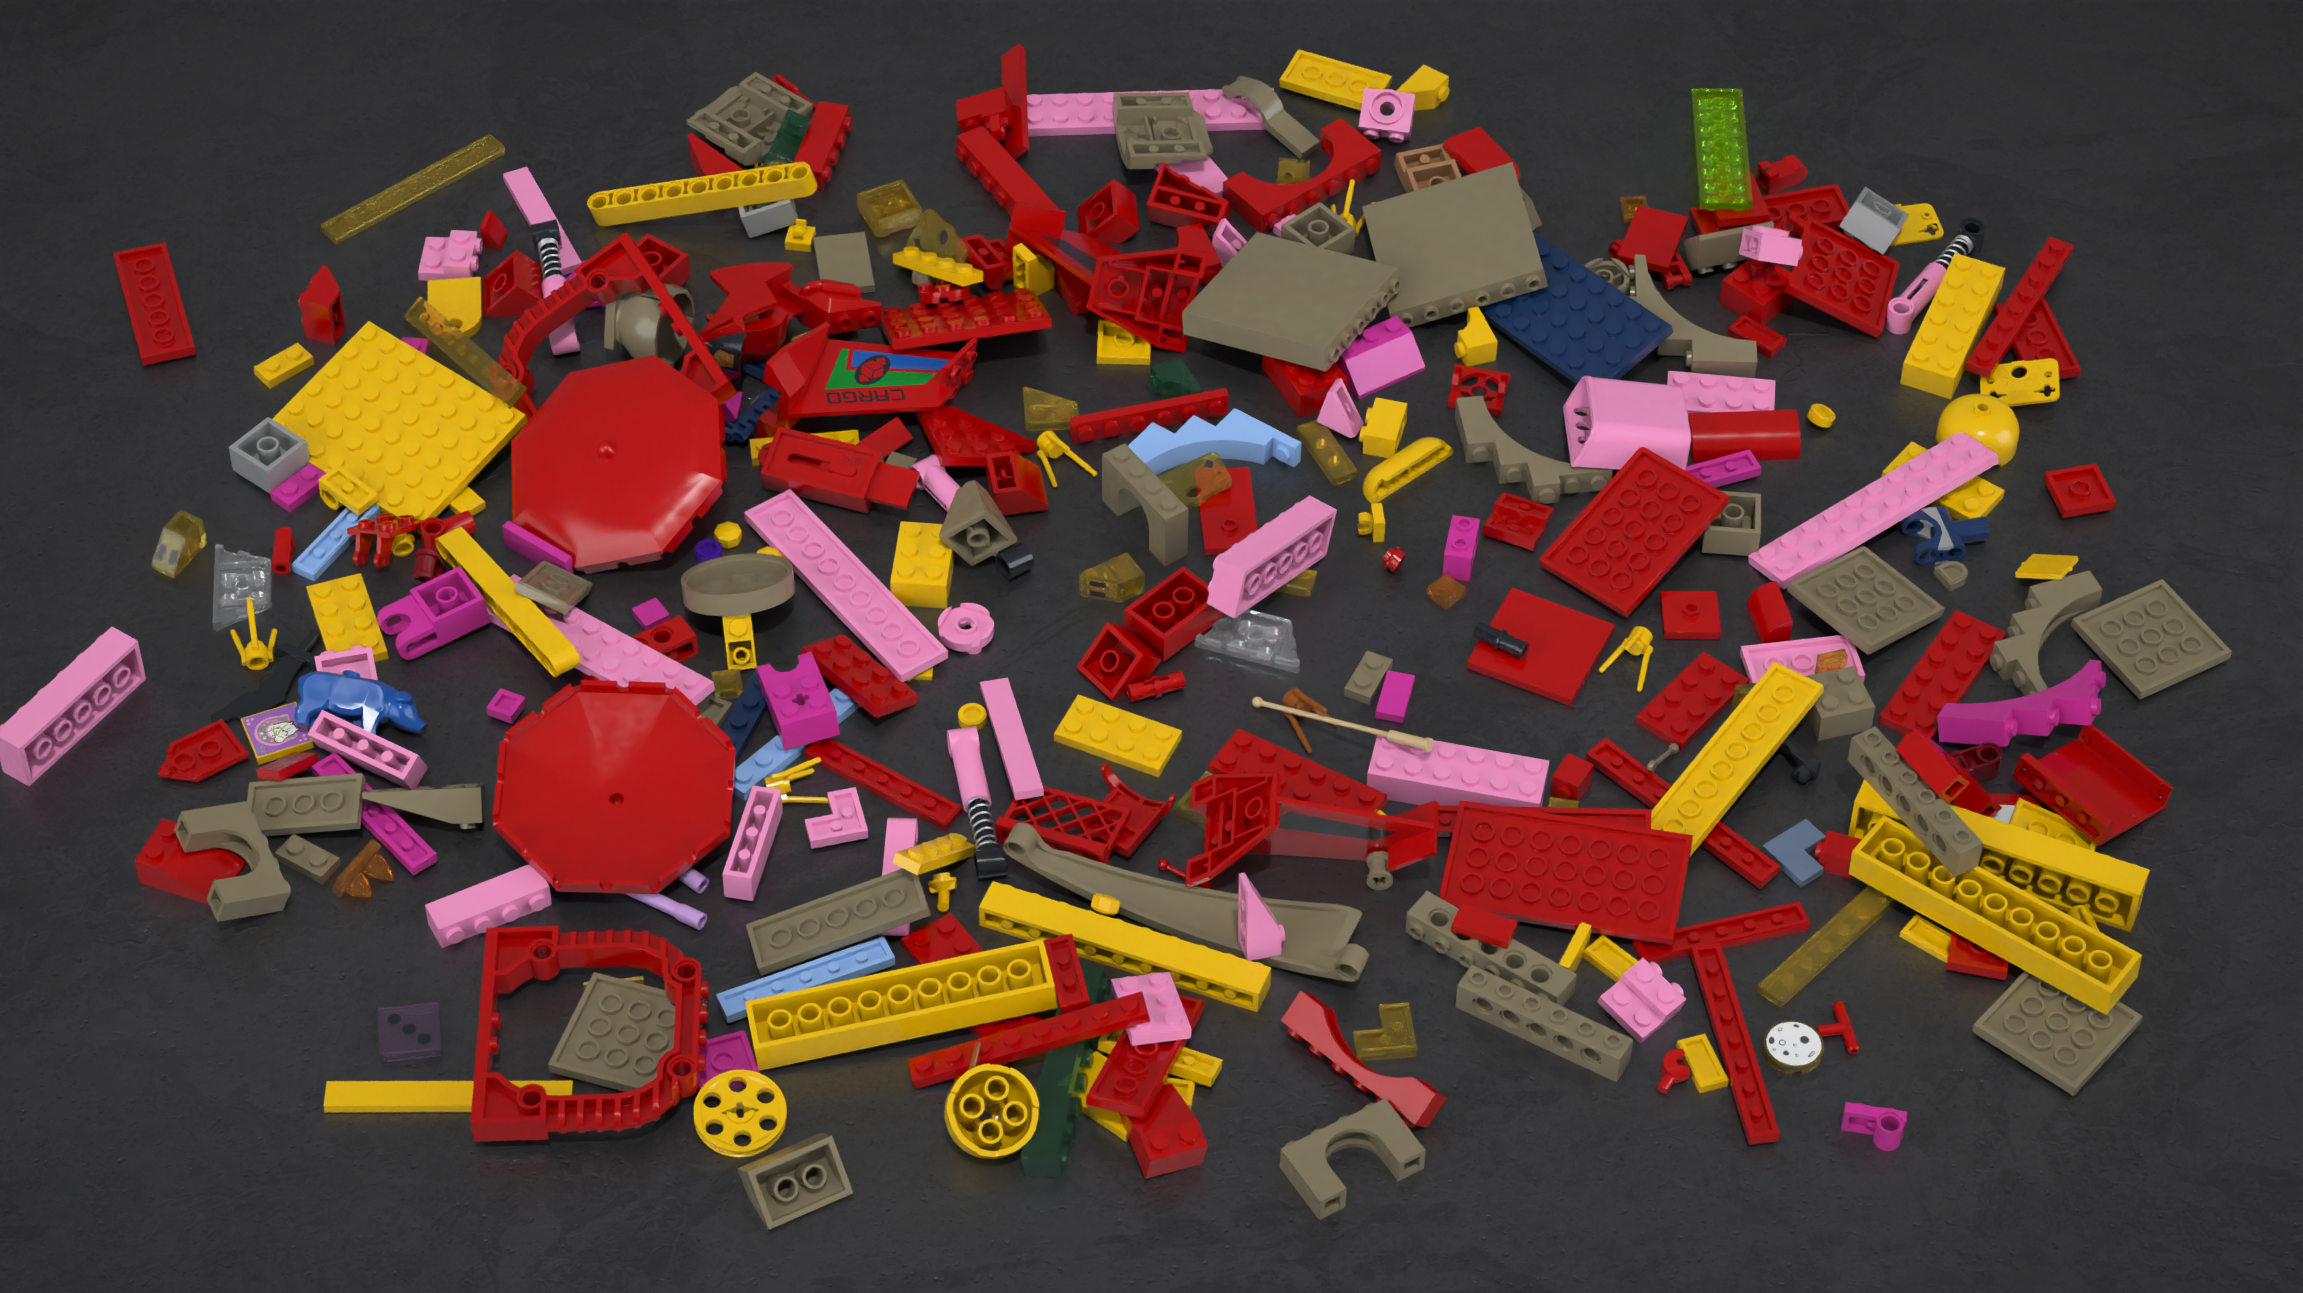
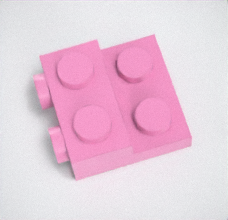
(450, 256)
(355, 659)
(1643, 1000)

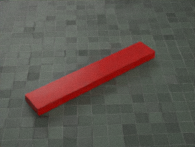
(1014, 80)
(884, 783)
(1728, 931)

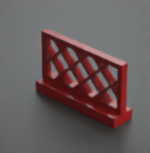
(1056, 836)

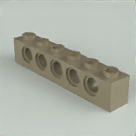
(1915, 802)
(1431, 922)
(1544, 1023)

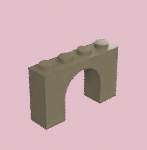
(1130, 483)
(236, 829)
(1372, 1128)

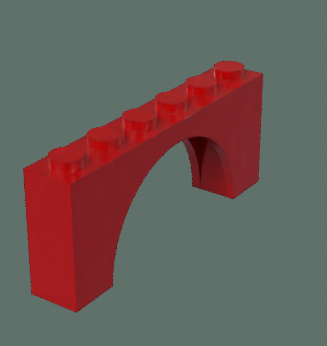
(1268, 203)
(1192, 236)

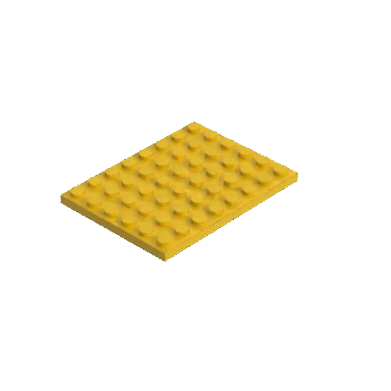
(399, 423)

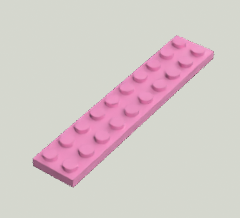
(1094, 112)
(1873, 509)
(846, 586)
(617, 656)

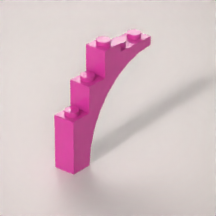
(2034, 714)

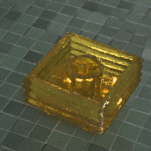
(889, 208)

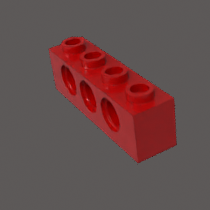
(670, 638)

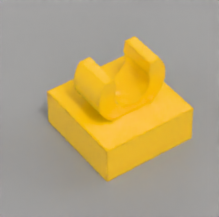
(800, 236)
(1372, 522)

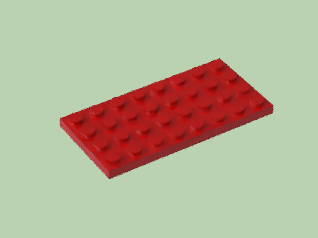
(1567, 871)

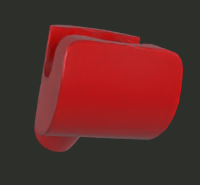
(1672, 1070)

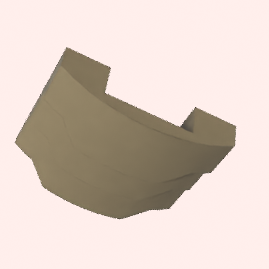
(748, 118)
(1159, 129)

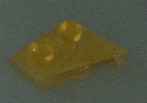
(1047, 411)

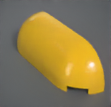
(1404, 467)

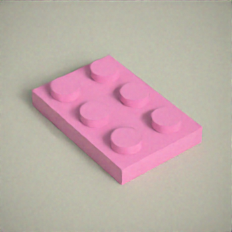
(1164, 1007)

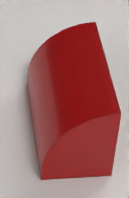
(1769, 614)

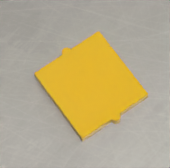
(2046, 566)

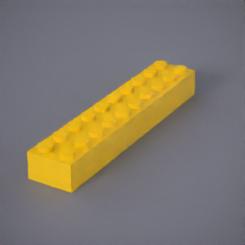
(2036, 863)
(1997, 917)
(901, 1004)

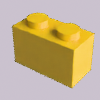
(1383, 428)

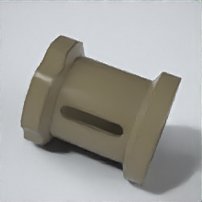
(1379, 875)

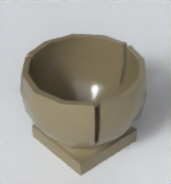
(642, 327)

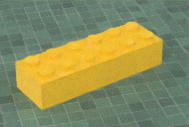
(1952, 326)

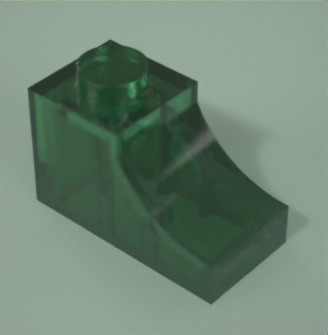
(788, 137)
(1172, 379)

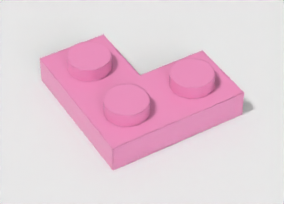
(843, 824)

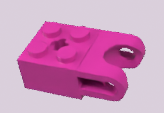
(434, 614)
(799, 703)

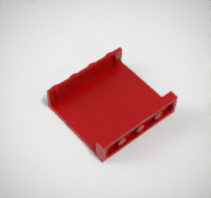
(2094, 785)

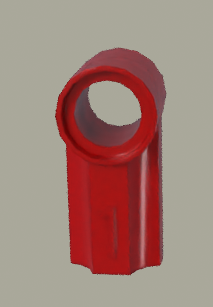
(435, 527)

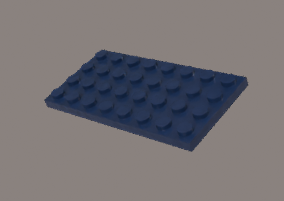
(1578, 320)

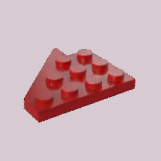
(966, 439)

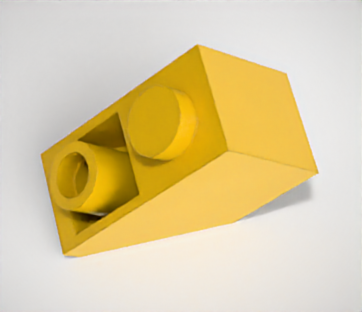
(739, 641)

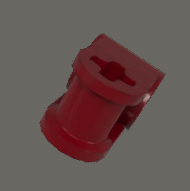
(427, 567)
(1981, 761)

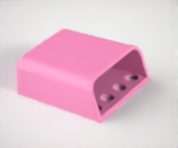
(1623, 419)

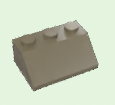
(1716, 249)
(796, 1180)

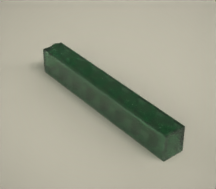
(1059, 1092)

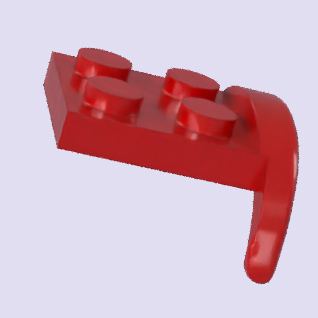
(1144, 812)

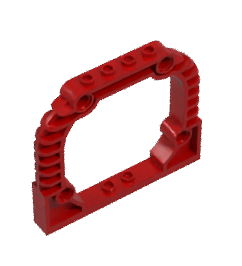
(601, 278)
(527, 1113)

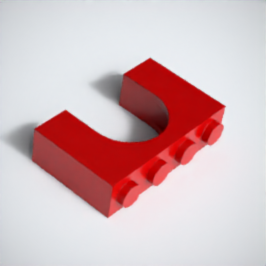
(1946, 774)

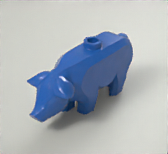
(357, 701)

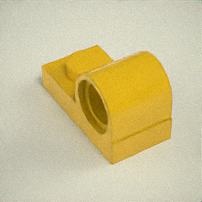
(342, 488)

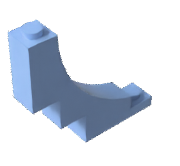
(1233, 438)

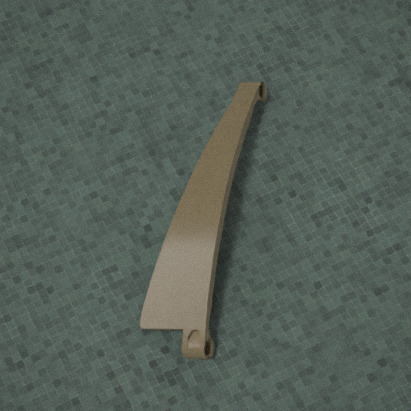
(1314, 932)

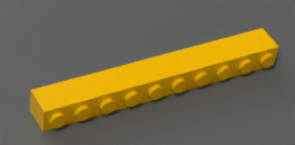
(1127, 946)

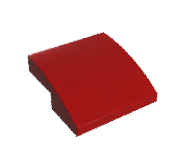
(1518, 521)

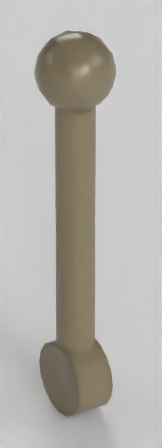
(1672, 749)

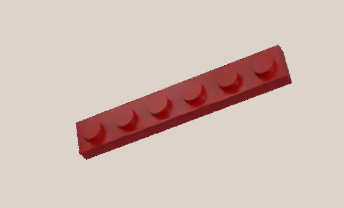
(1139, 417)

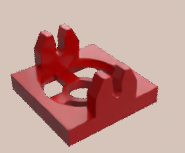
(1463, 373)

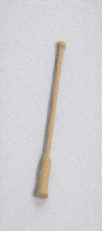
(1392, 735)

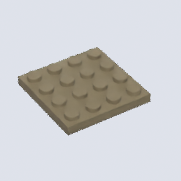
(1865, 600)
(2151, 639)
(2055, 1031)
(616, 1034)

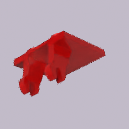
(386, 529)

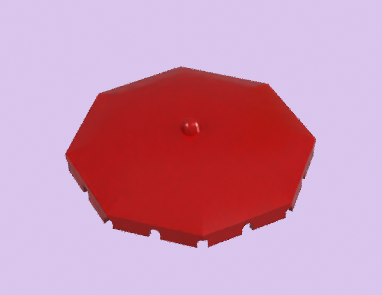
(619, 463)
(614, 787)

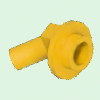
(942, 884)

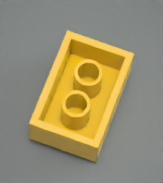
(922, 566)

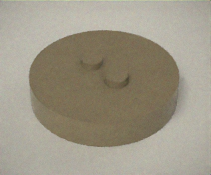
(738, 584)

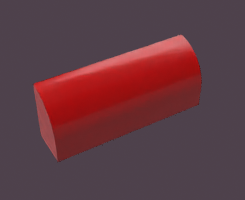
(1766, 434)

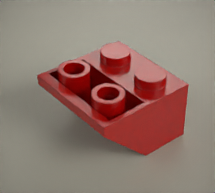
(322, 308)
(1015, 483)

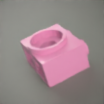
(1396, 126)
(1770, 245)

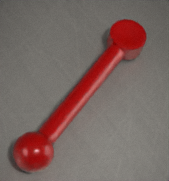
(1163, 864)

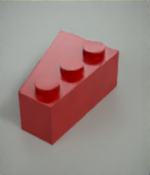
(1181, 202)

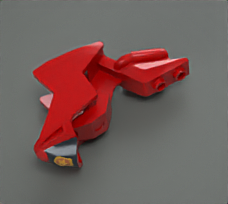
(765, 300)

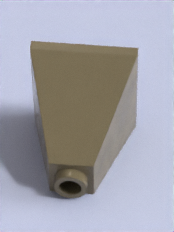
(975, 525)

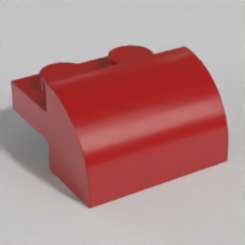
(991, 259)

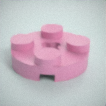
(966, 640)

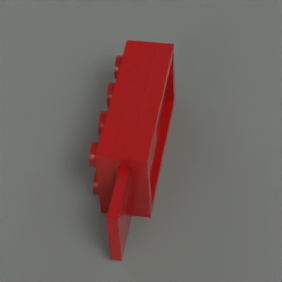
(834, 472)

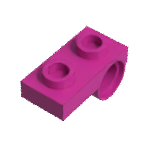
(1884, 1124)

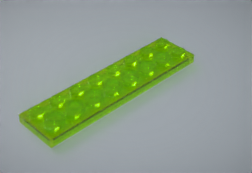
(1721, 149)

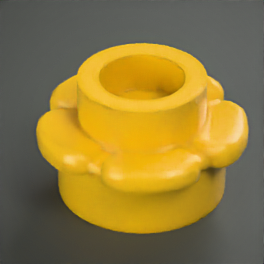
(403, 544)

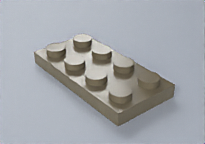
(307, 804)

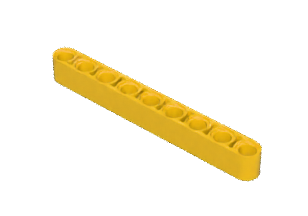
(702, 194)
(513, 609)

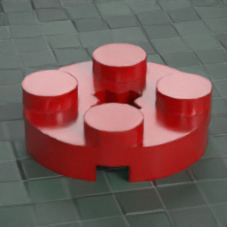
(942, 290)

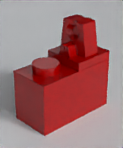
(988, 109)

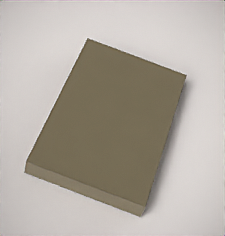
(845, 259)
(553, 587)

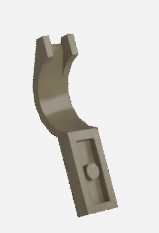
(1275, 118)

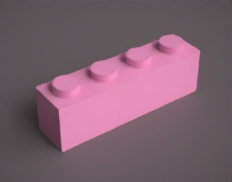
(367, 750)
(752, 843)
(487, 905)

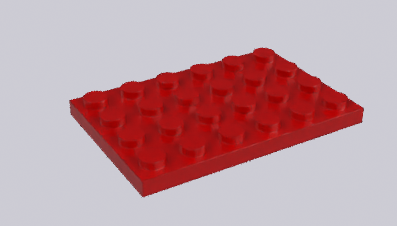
(964, 319)
(1634, 531)

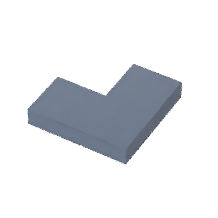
(1792, 851)

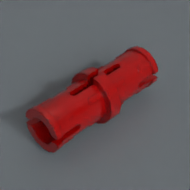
(1155, 686)

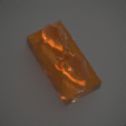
(369, 862)

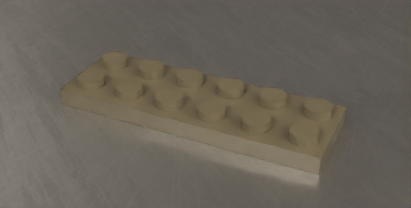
(837, 920)

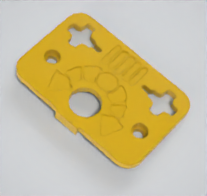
(1919, 219)
(2025, 389)

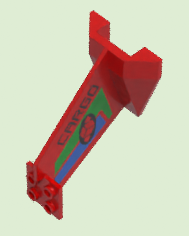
(858, 378)

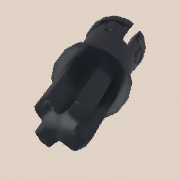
(1501, 640)

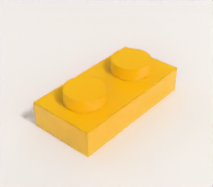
(283, 365)

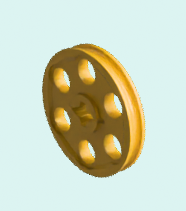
(753, 1111)

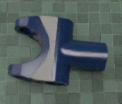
(1943, 535)

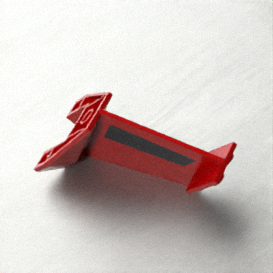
(1132, 289)
(1251, 817)

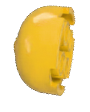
(1983, 419)
(1007, 1100)

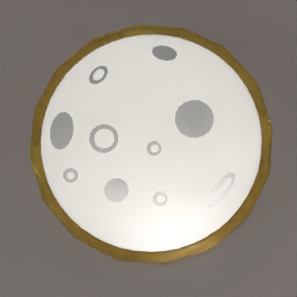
(1793, 1046)

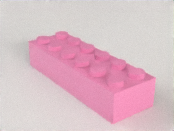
(1271, 556)
(70, 705)
(1456, 774)

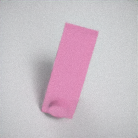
(1257, 927)

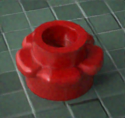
(1393, 559)

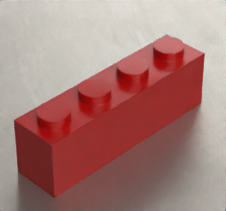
(824, 139)

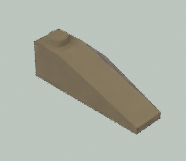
(452, 803)

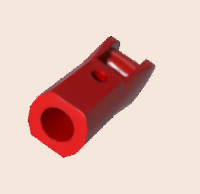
(283, 551)

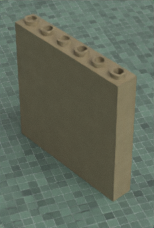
(1456, 245)
(1291, 301)

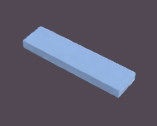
(330, 544)

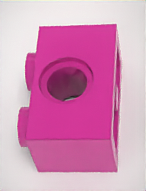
(1461, 547)

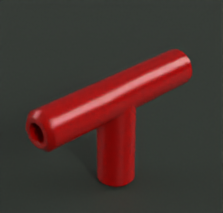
(1842, 1027)

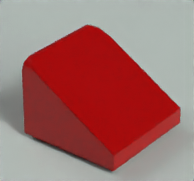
(493, 231)

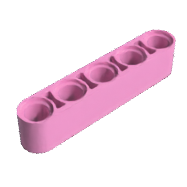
(900, 835)

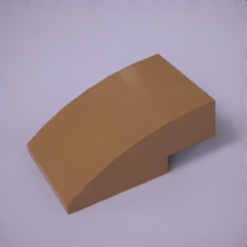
(1425, 167)

